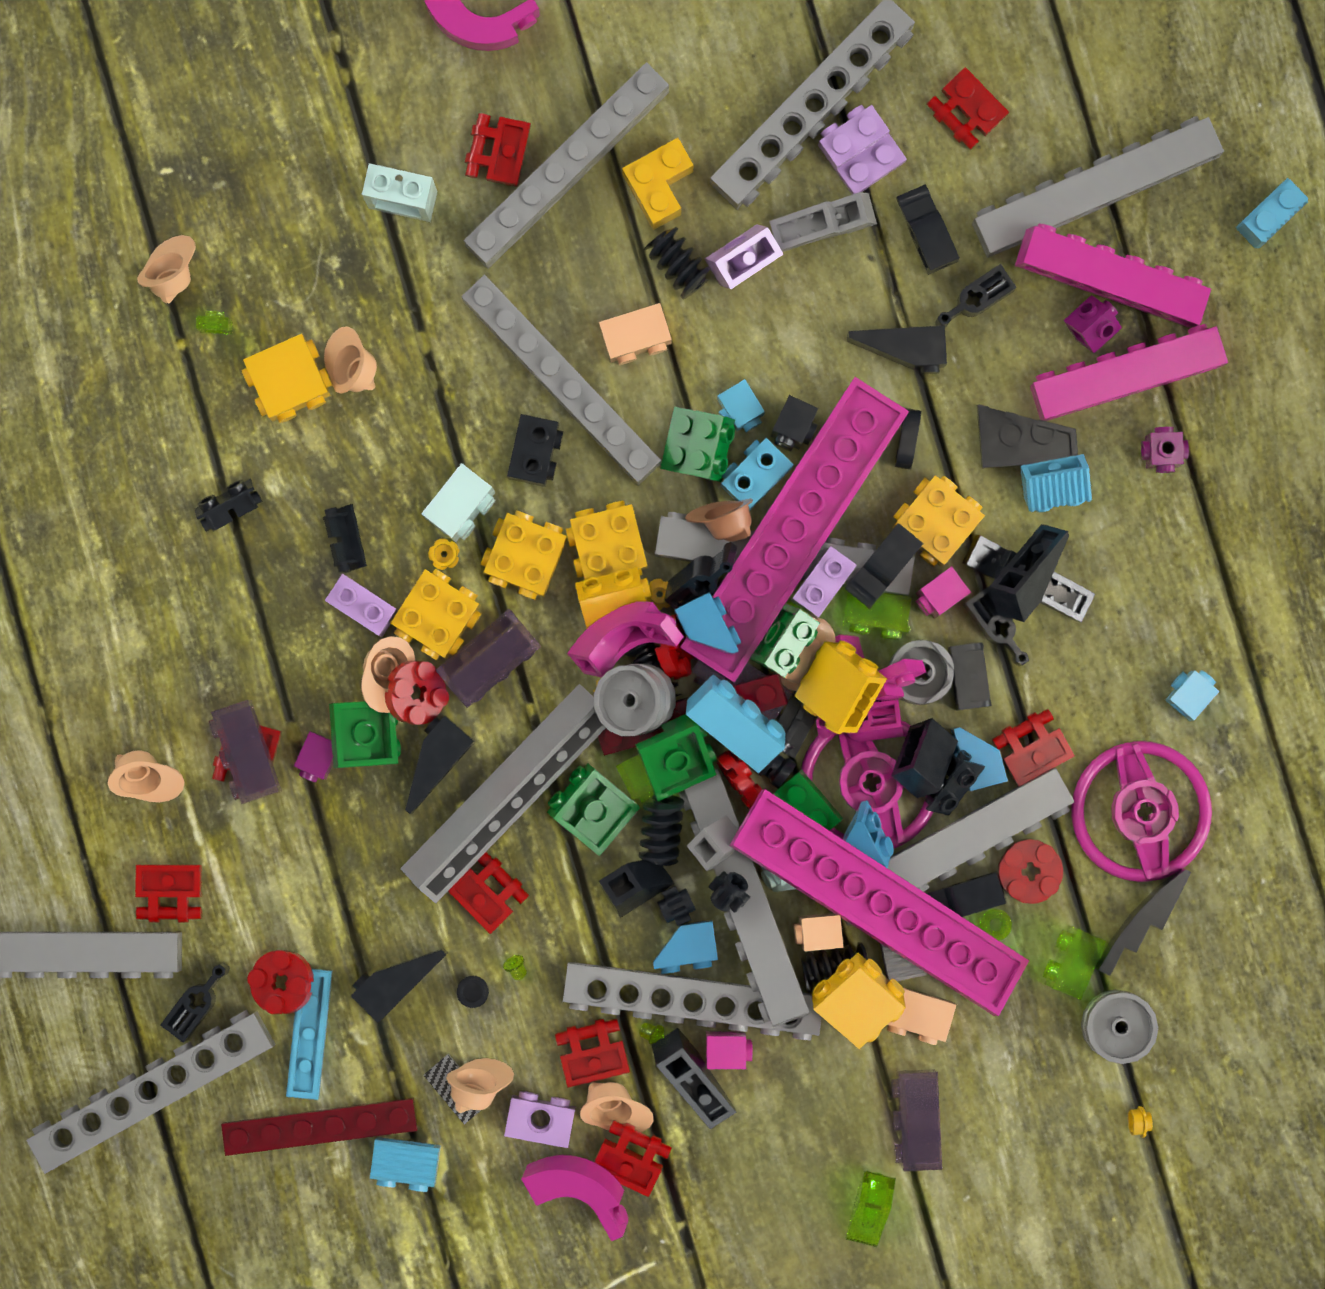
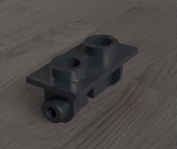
(216, 508)
(348, 551)
(796, 724)
(961, 777)

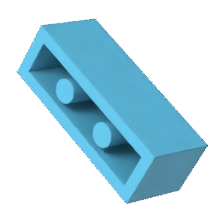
(736, 723)

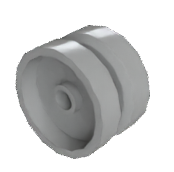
(634, 699)
(1100, 1021)

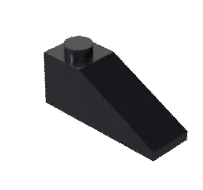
(912, 346)
(1028, 574)
(439, 754)
(388, 986)
(691, 1078)

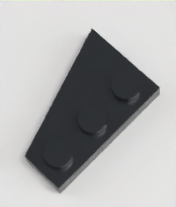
(1019, 440)

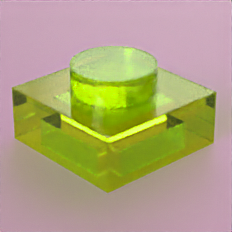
(214, 322)

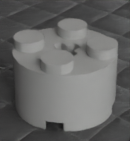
(939, 672)

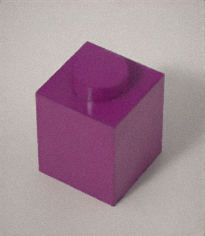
(315, 757)

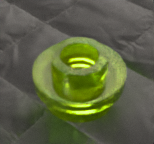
(1006, 923)

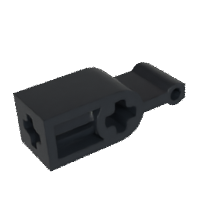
(927, 230)
(979, 289)
(884, 565)
(699, 577)
(987, 625)
(972, 895)
(186, 1005)

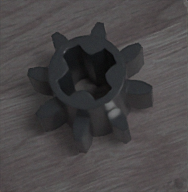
(729, 891)
(676, 905)

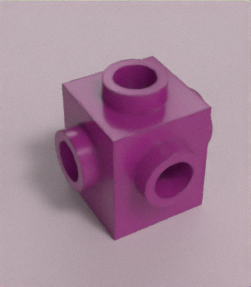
(1093, 323)
(1155, 457)

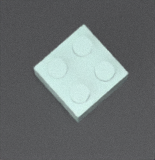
(460, 503)

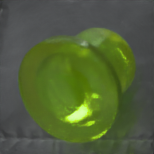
(515, 967)
(651, 1032)

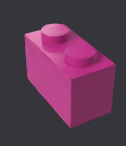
(941, 593)
(727, 1050)

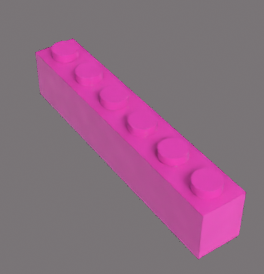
(1113, 276)
(1129, 373)

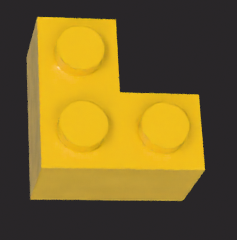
(651, 178)

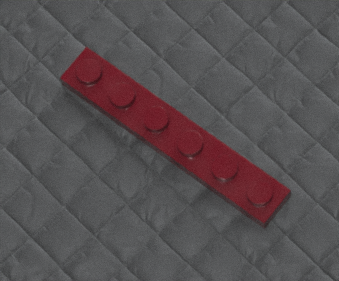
(764, 691)
(319, 1126)

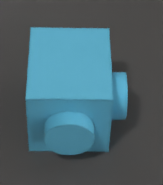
(742, 406)
(1192, 693)

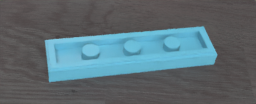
(309, 1040)

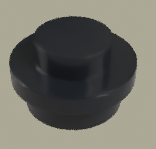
(472, 991)

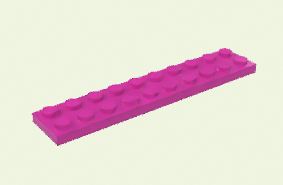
(801, 521)
(879, 902)

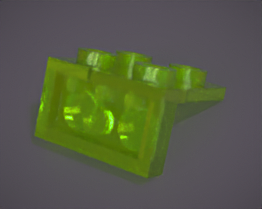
(887, 615)
(1074, 962)

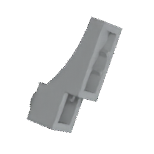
(823, 221)

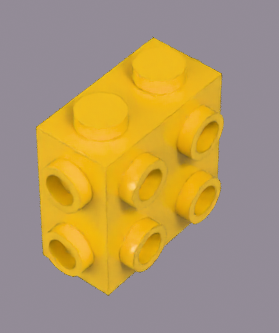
(287, 378)
(939, 519)
(606, 541)
(524, 554)
(608, 592)
(437, 615)
(840, 687)
(859, 1000)

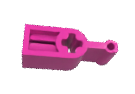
(880, 723)

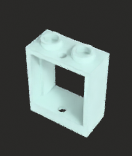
(409, 198)

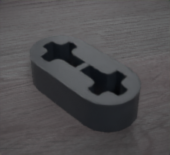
(908, 439)

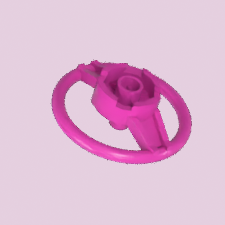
(860, 760)
(1136, 787)

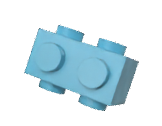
(759, 477)

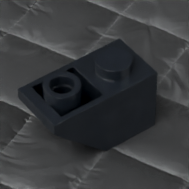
(634, 885)

